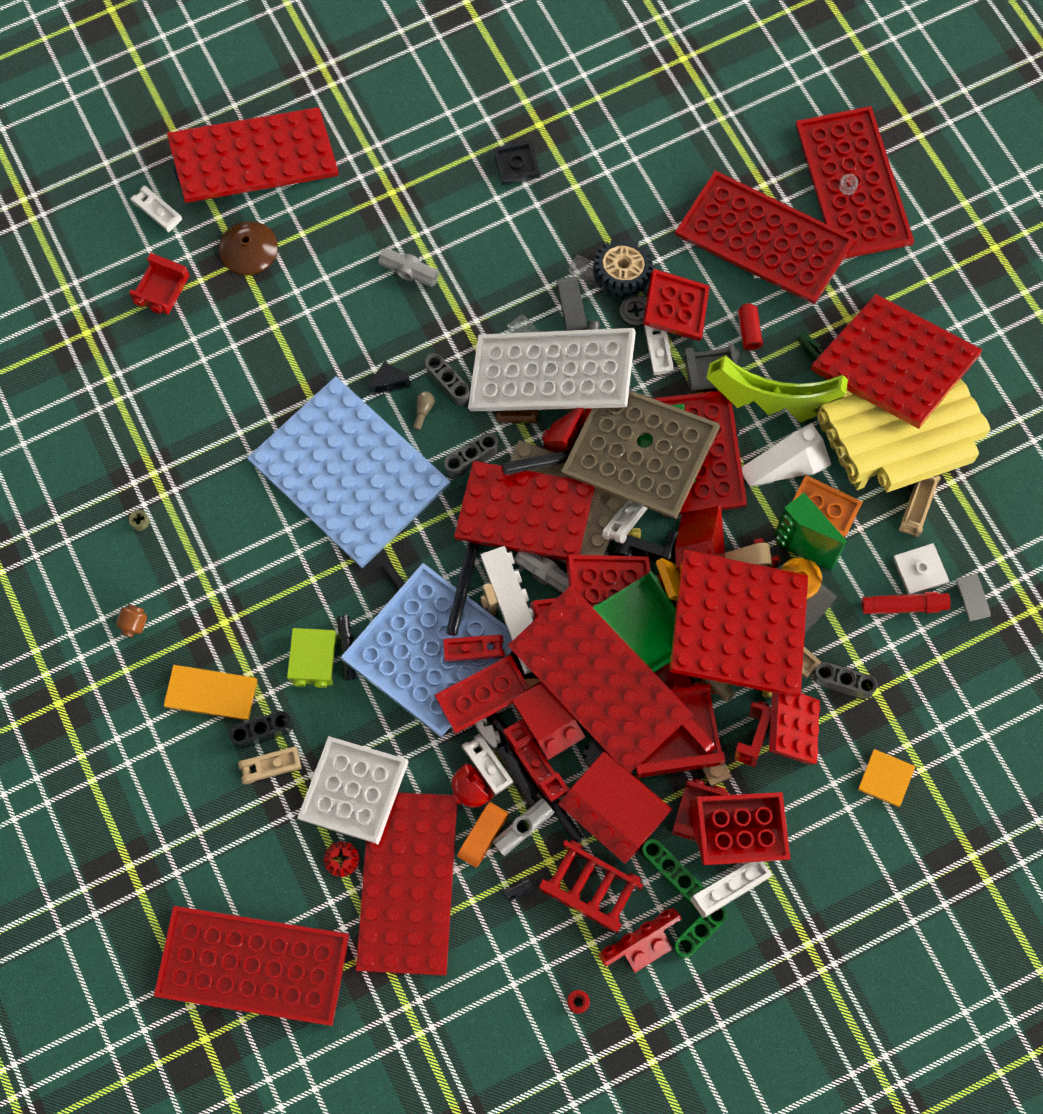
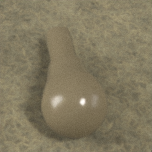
(424, 404)

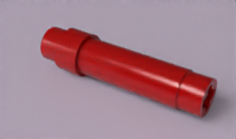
(928, 602)

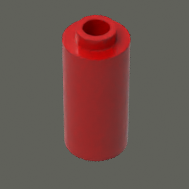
(750, 327)

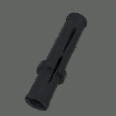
(345, 639)
(517, 774)

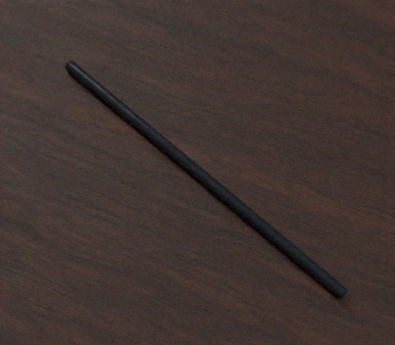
(499, 726)

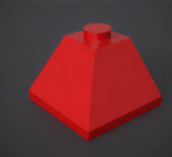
(564, 431)

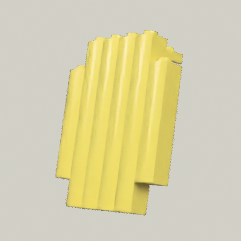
(883, 445)

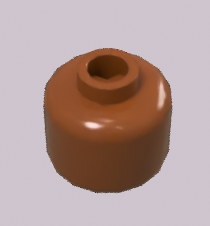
(131, 620)

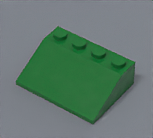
(809, 533)

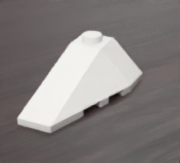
(793, 457)

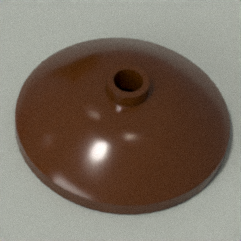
(252, 256)

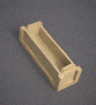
(918, 506)

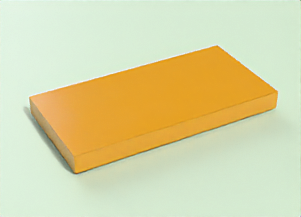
(210, 692)

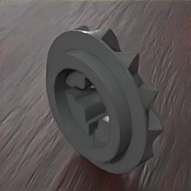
(627, 307)

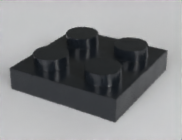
(516, 162)

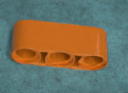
(483, 834)

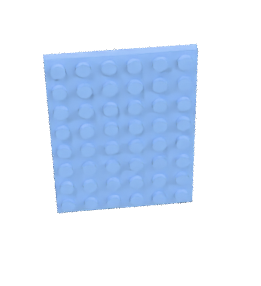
(349, 471)

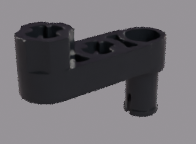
(640, 547)

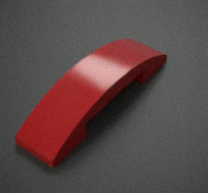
(534, 761)

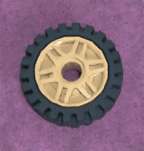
(622, 268)

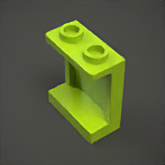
(311, 657)

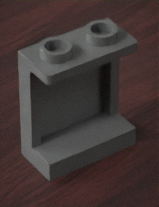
(698, 364)

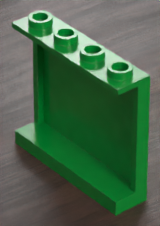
(643, 619)

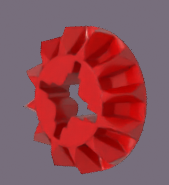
(348, 865)

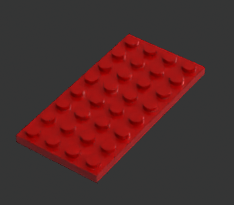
(853, 145)
(252, 154)
(765, 237)
(600, 679)
(409, 888)
(252, 965)

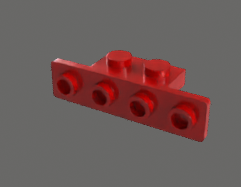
(643, 944)

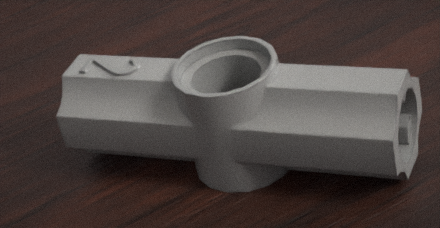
(408, 267)
(543, 570)
(512, 837)

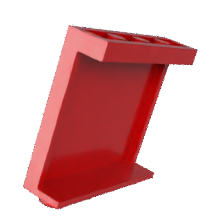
(678, 751)

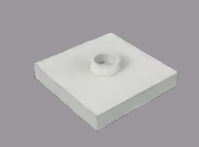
(921, 569)

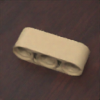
(755, 554)

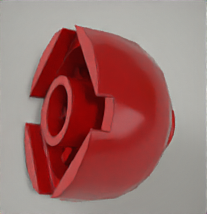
(469, 787)

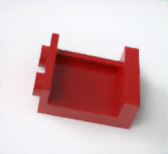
(160, 284)
(750, 754)
(695, 788)

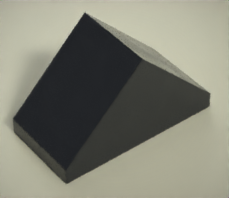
(388, 379)

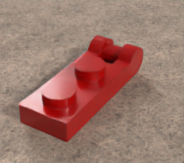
(473, 648)

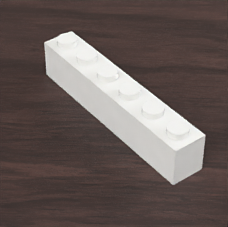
(508, 592)

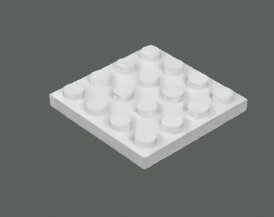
(353, 790)

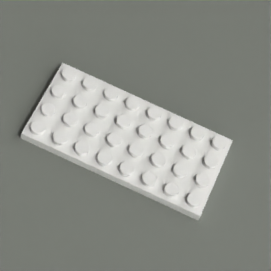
(552, 370)

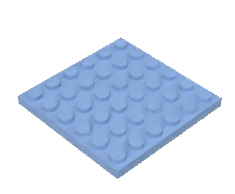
(405, 646)

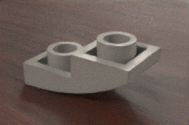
(973, 597)
(490, 736)

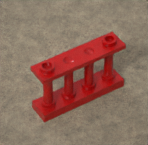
(591, 909)

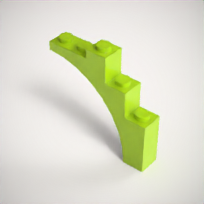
(773, 396)

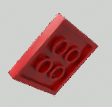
(676, 305)
(795, 727)

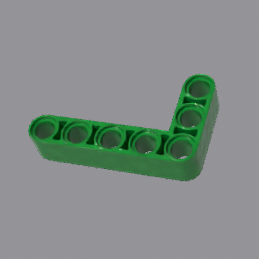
(695, 887)

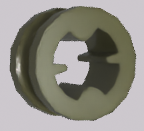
(134, 517)

